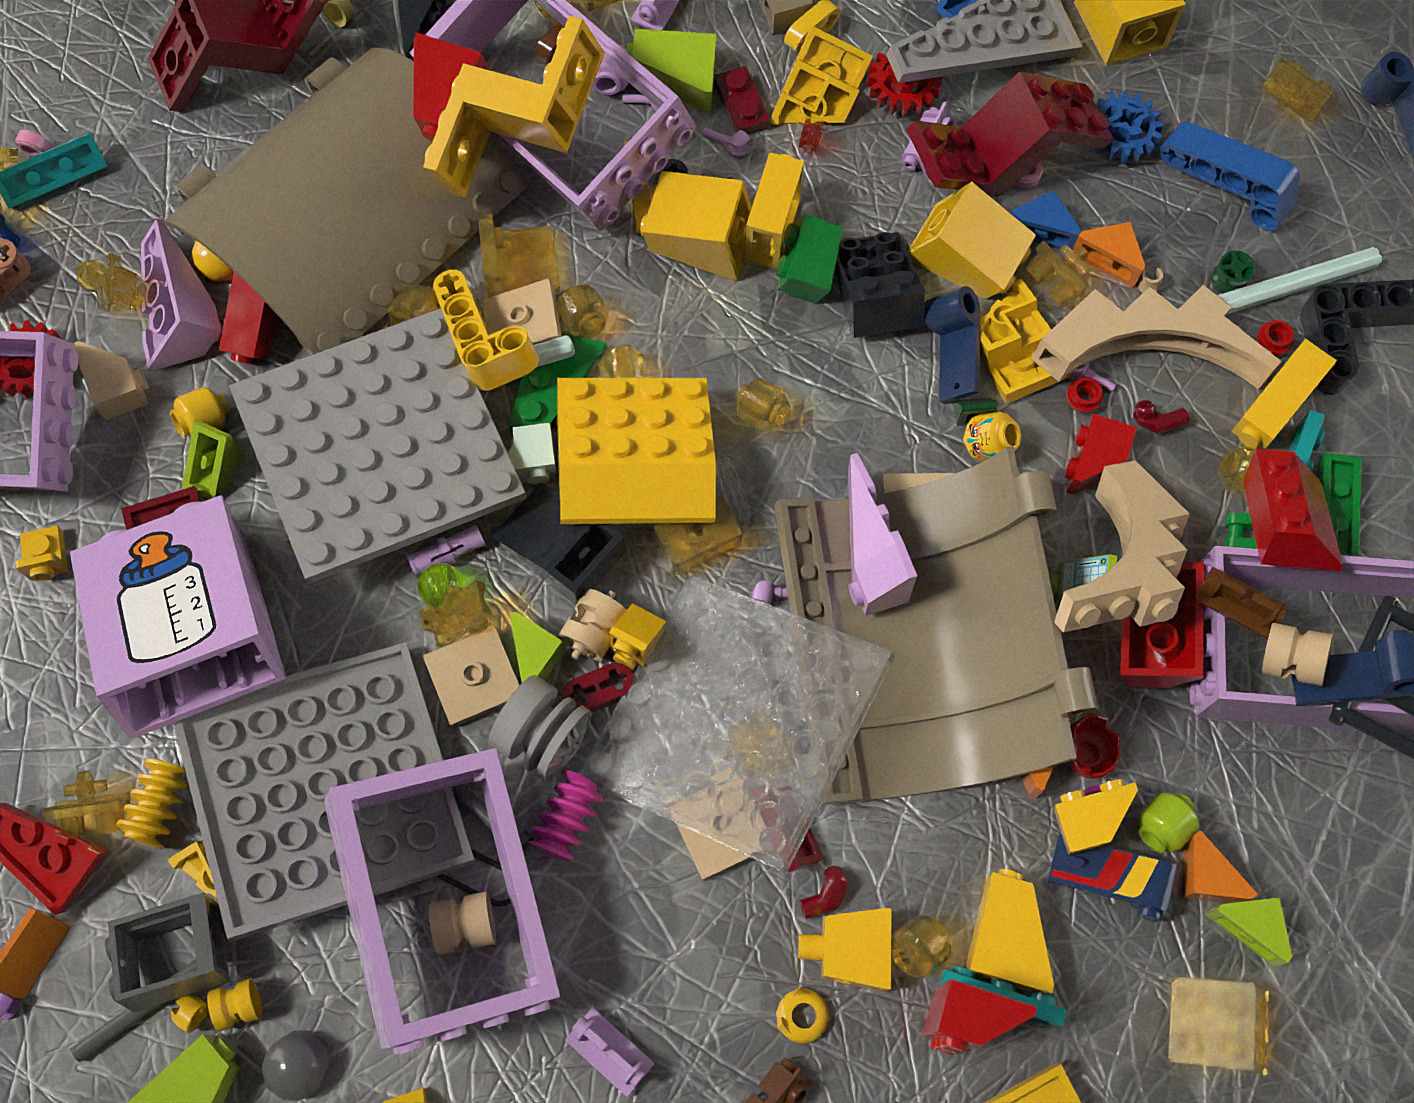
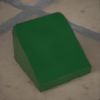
(969, 408)

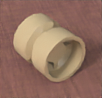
(1297, 654)
(462, 923)

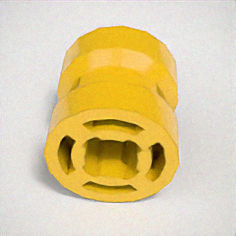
(234, 1004)

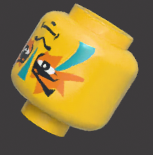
(990, 434)

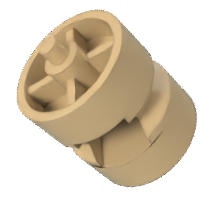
(591, 627)

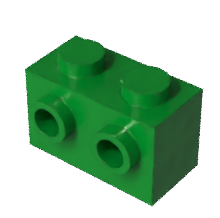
(809, 258)

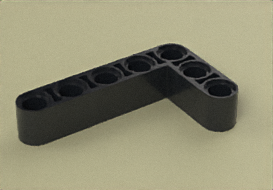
(1343, 315)

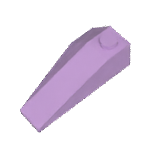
(178, 306)
(879, 559)

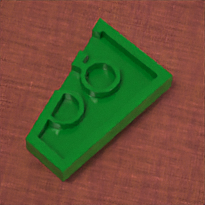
(538, 389)

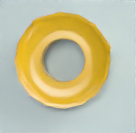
(784, 1016)

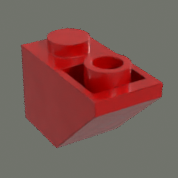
(1100, 445)

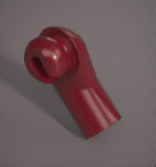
(1159, 423)
(831, 894)

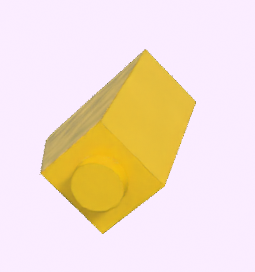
(1283, 395)
(1010, 936)

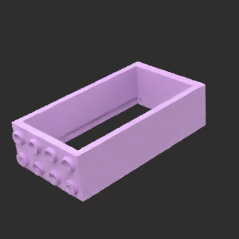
(478, 22)
(1357, 576)

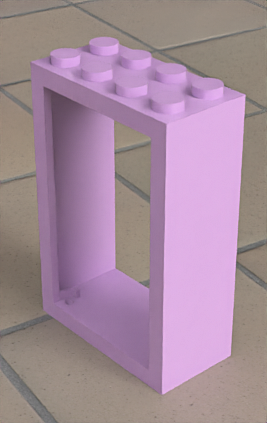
(52, 409)
(340, 806)

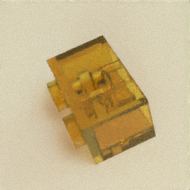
(686, 550)

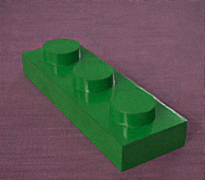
(1342, 490)

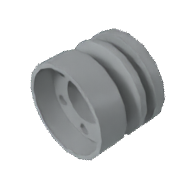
(545, 731)

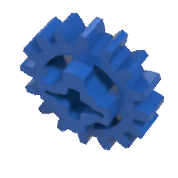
(1126, 122)

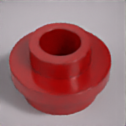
(1279, 330)
(1087, 386)

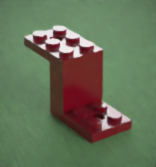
(230, 35)
(1010, 133)

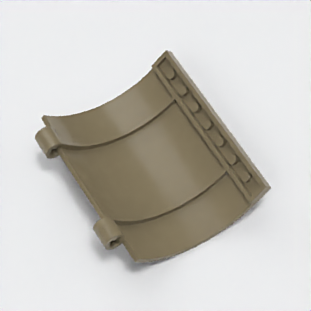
(337, 202)
(976, 649)

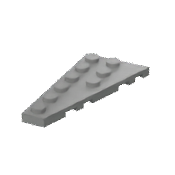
(985, 38)

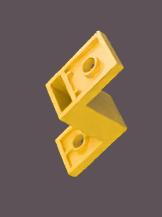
(514, 107)

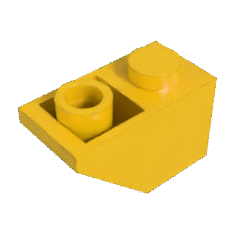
(635, 636)
(1094, 818)

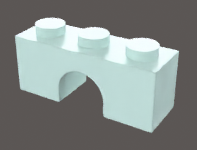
(533, 453)

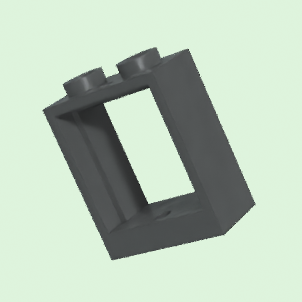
(208, 943)

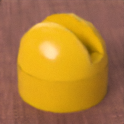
(190, 1013)

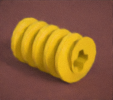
(153, 802)

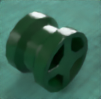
(1237, 264)

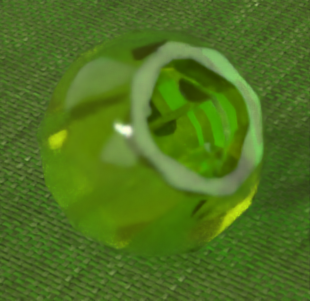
(436, 581)

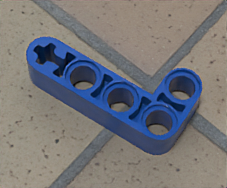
(1235, 167)

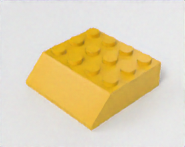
(635, 451)

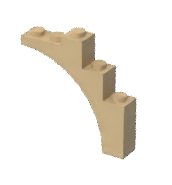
(1151, 322)
(1146, 576)

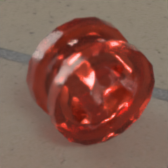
(811, 135)

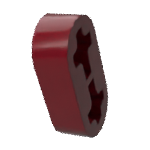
(597, 679)

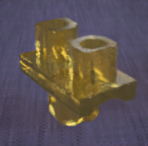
(1297, 90)
(111, 284)
(1069, 284)
(461, 613)
(70, 813)

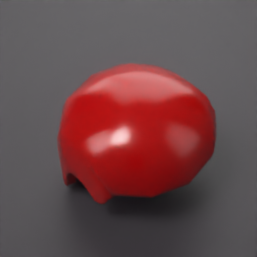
(1095, 747)

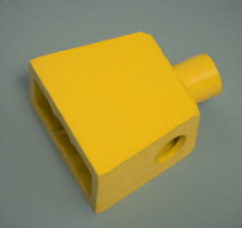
(853, 949)

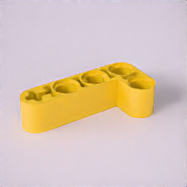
(486, 357)

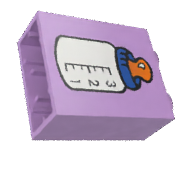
(174, 617)

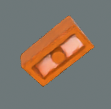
(29, 951)

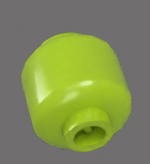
(1168, 822)

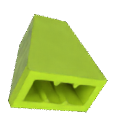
(679, 60)
(196, 1076)

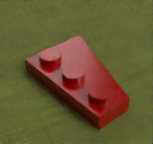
(46, 857)

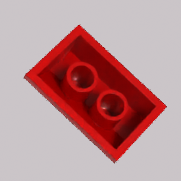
(1289, 513)
(1169, 650)
(969, 1017)

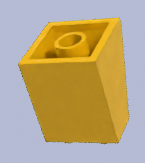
(1129, 26)
(699, 222)
(972, 242)

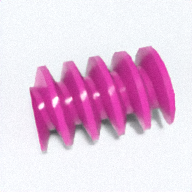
(566, 816)

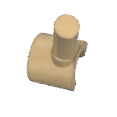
(1144, 282)

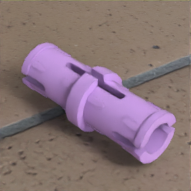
(446, 549)

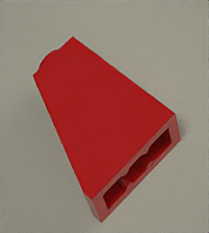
(433, 74)
(248, 324)

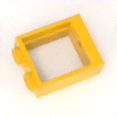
(773, 210)

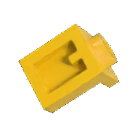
(42, 554)

